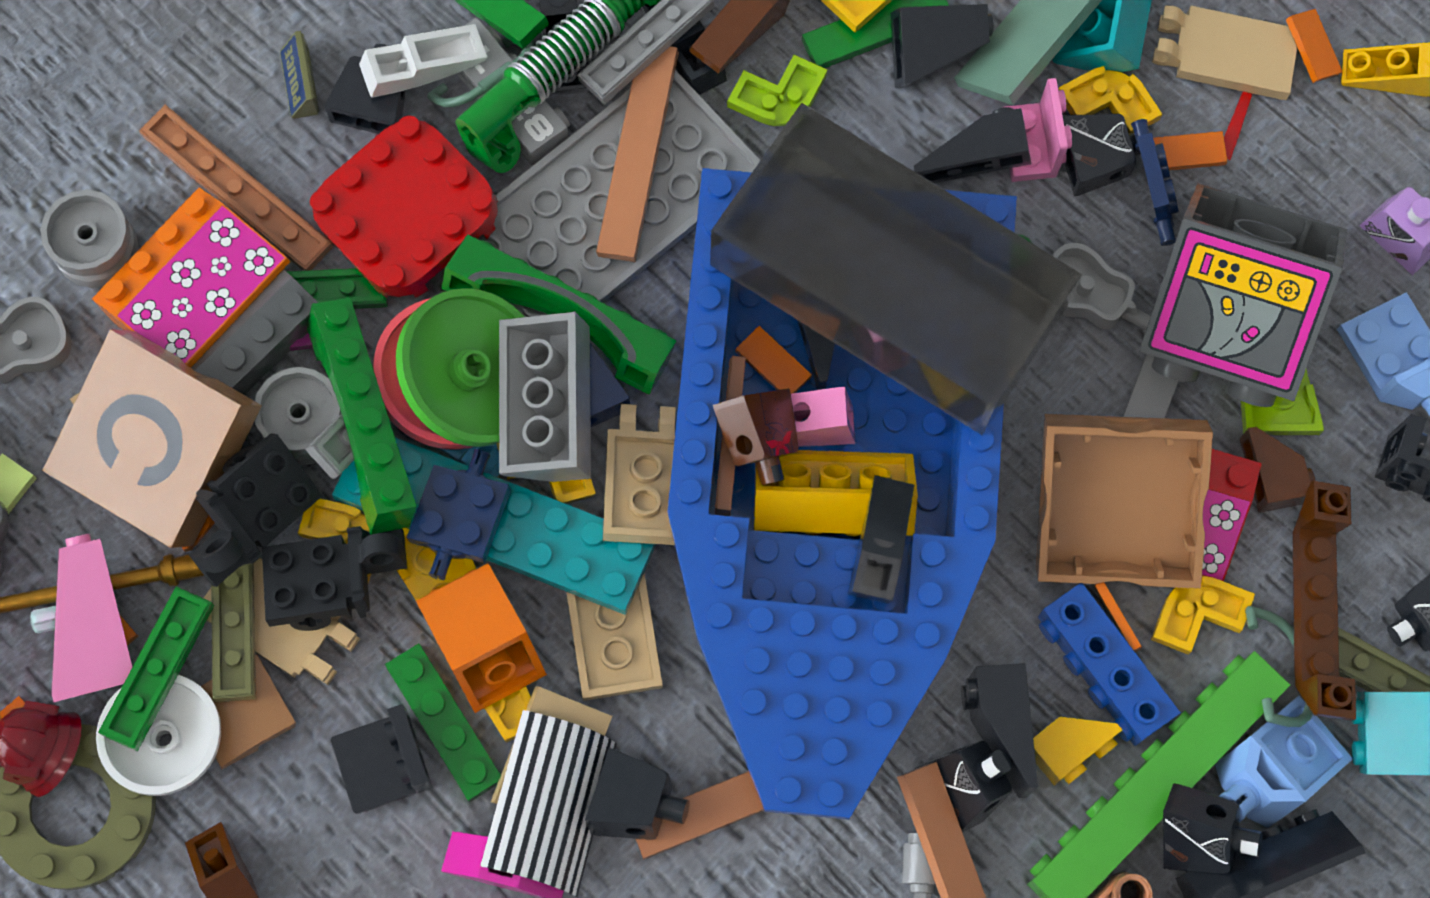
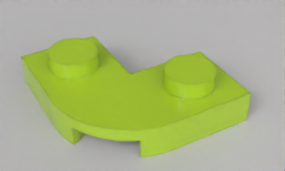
(777, 103)

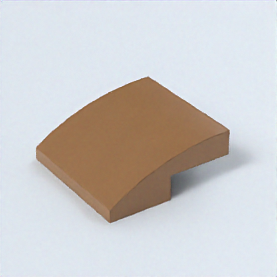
(251, 722)

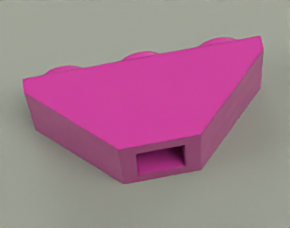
(464, 860)

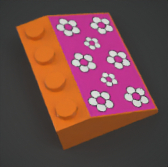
(191, 278)

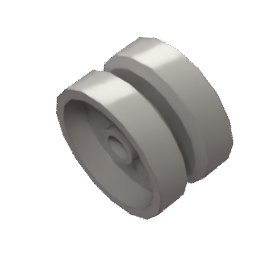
(88, 237)
(290, 396)

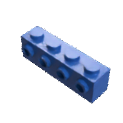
(1107, 664)

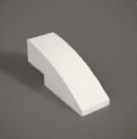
(421, 59)

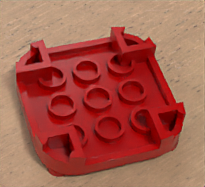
(404, 207)

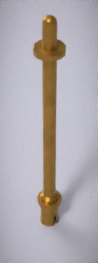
(169, 571)

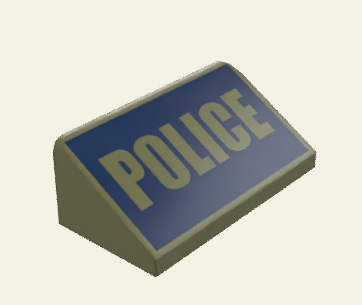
(299, 77)

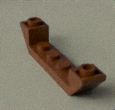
(1315, 600)

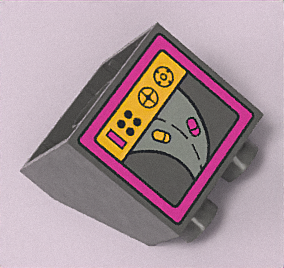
(1244, 295)

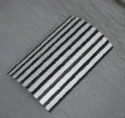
(545, 800)

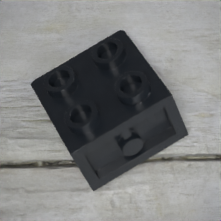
(1400, 458)
(381, 761)

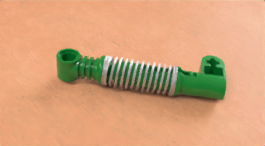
(488, 122)

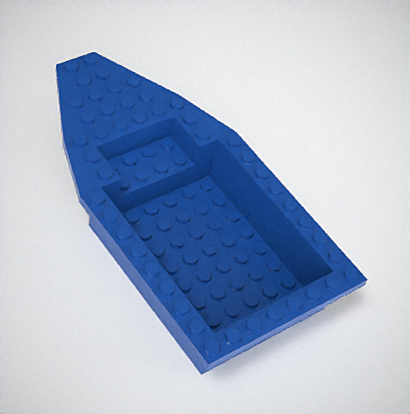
(800, 665)

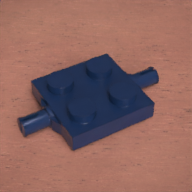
(1161, 190)
(459, 514)

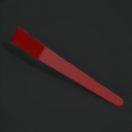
(1234, 128)

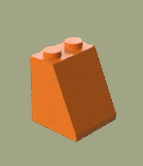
(481, 637)

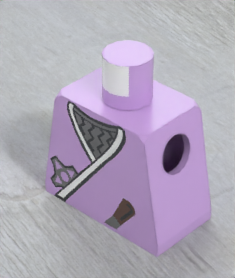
(1403, 228)

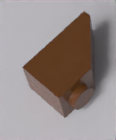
(1283, 472)
(219, 865)

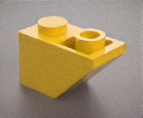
(1068, 743)

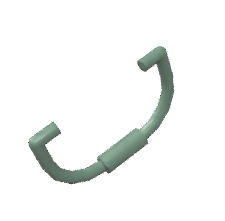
(482, 88)
(1252, 614)

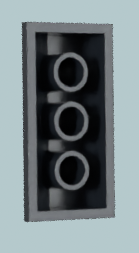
(1283, 860)

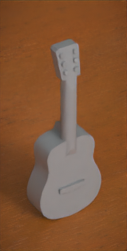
(1102, 292)
(32, 338)

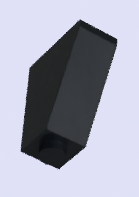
(934, 37)

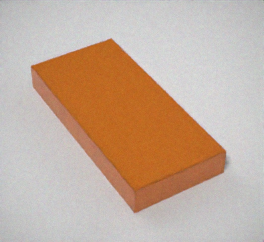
(1314, 45)
(1194, 150)
(773, 361)
(1117, 616)

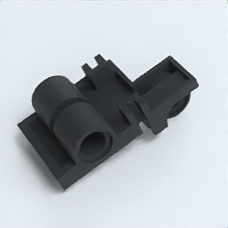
(251, 506)
(326, 576)

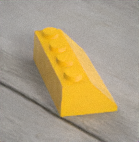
(828, 491)

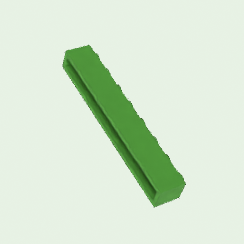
(1141, 796)

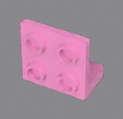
(1046, 135)

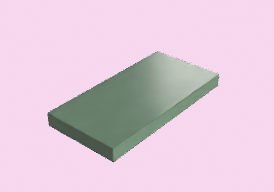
(1023, 47)

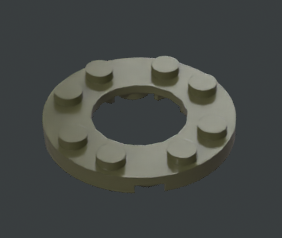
(81, 864)

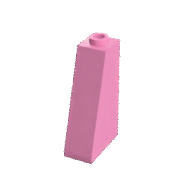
(88, 628)

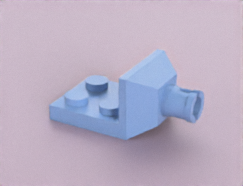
(1392, 352)
(1280, 767)

